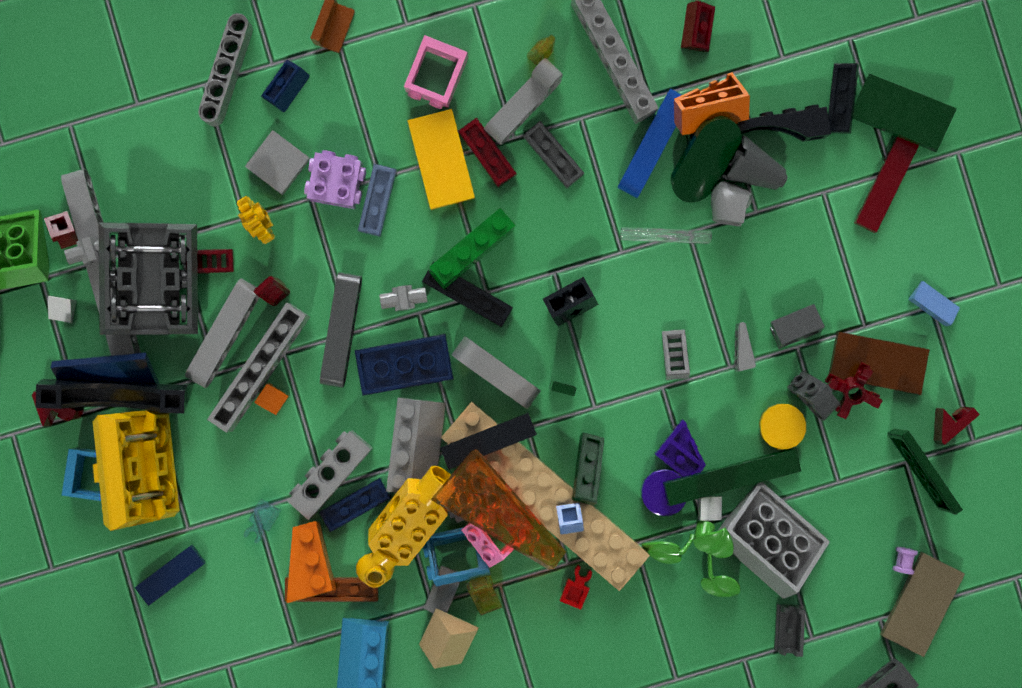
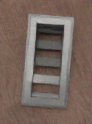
(744, 355)
(676, 374)

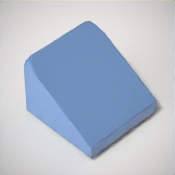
(570, 518)

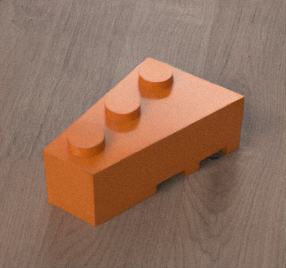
(719, 99)
(309, 564)

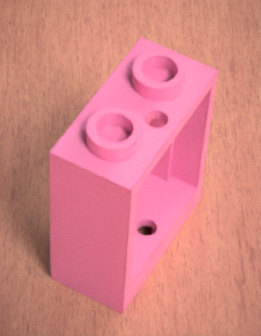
(443, 50)
(485, 546)

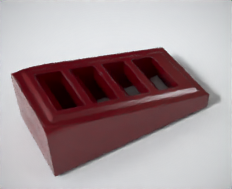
(229, 261)
(272, 291)

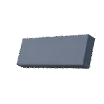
(377, 200)

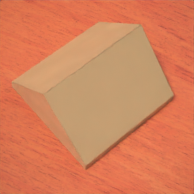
(447, 639)

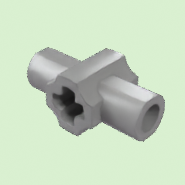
(86, 251)
(403, 298)

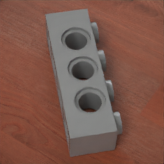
(308, 504)

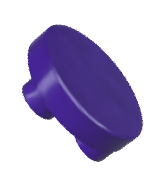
(654, 495)

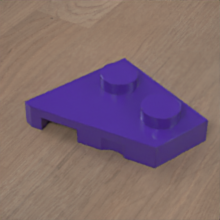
(681, 451)

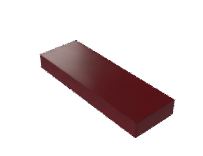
(487, 152)

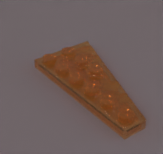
(491, 505)

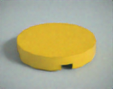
(782, 426)

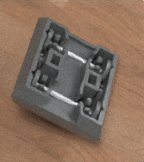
(147, 279)

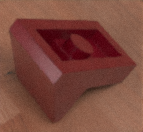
(48, 415)
(948, 427)

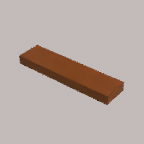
(348, 590)

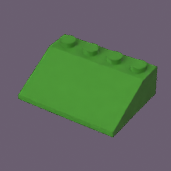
(22, 250)

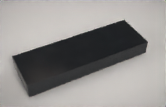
(843, 97)

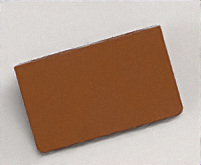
(332, 26)

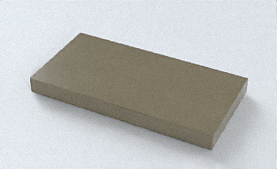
(922, 604)

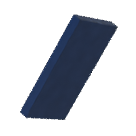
(404, 364)
(116, 368)

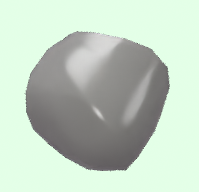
(729, 203)

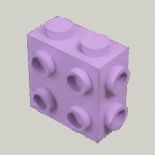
(335, 179)

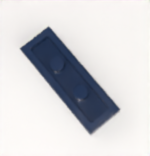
(355, 505)
(170, 575)

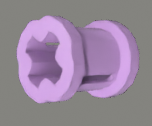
(905, 560)

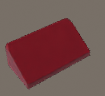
(698, 26)

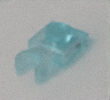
(263, 518)

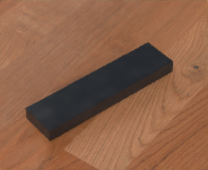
(473, 299)
(489, 440)

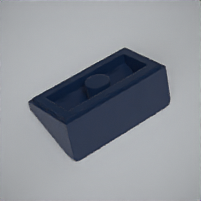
(285, 85)

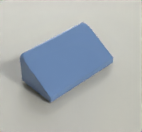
(934, 304)

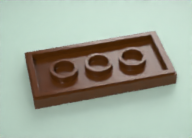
(893, 364)

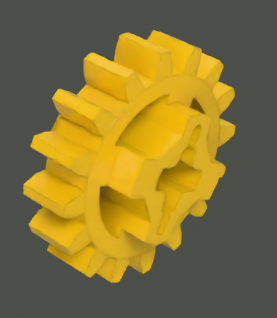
(255, 219)

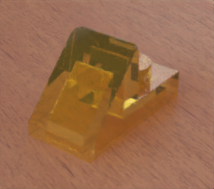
(484, 594)

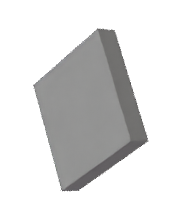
(277, 162)

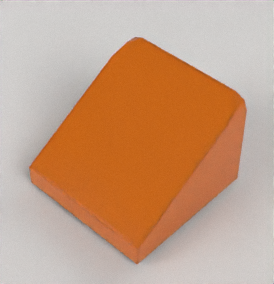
(271, 398)

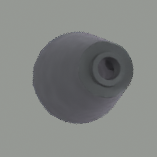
(755, 167)

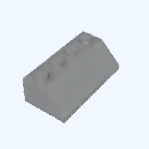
(415, 440)

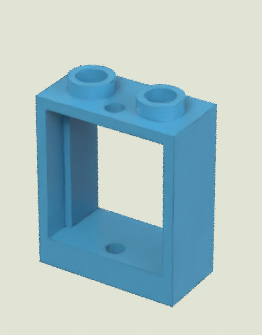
(73, 475)
(433, 570)

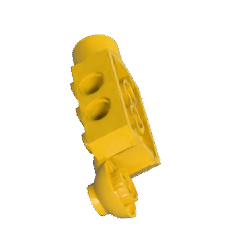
(403, 527)

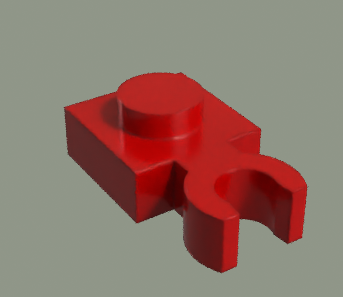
(575, 590)

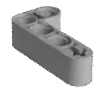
(524, 102)
(496, 372)

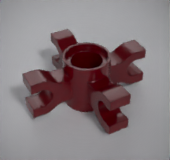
(862, 395)

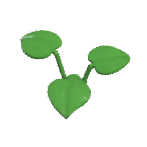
(706, 540)

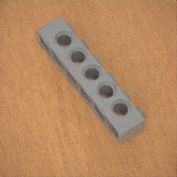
(615, 58)
(258, 368)

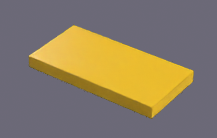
(441, 159)

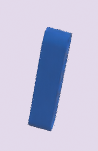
(650, 147)

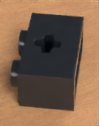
(570, 301)

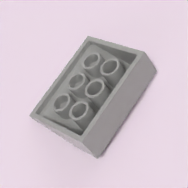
(774, 540)

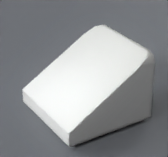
(61, 309)
(710, 508)

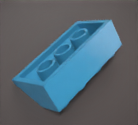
(362, 653)

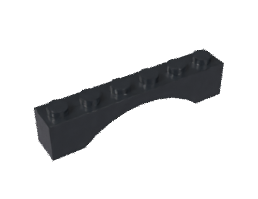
(803, 124)
(77, 393)

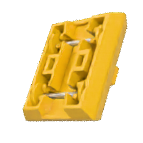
(135, 468)

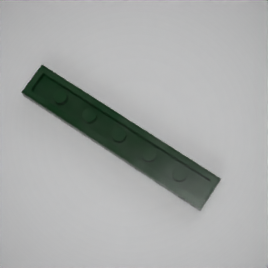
(731, 476)

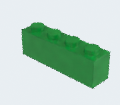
(471, 248)

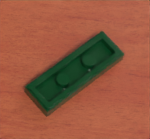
(562, 388)
(588, 469)

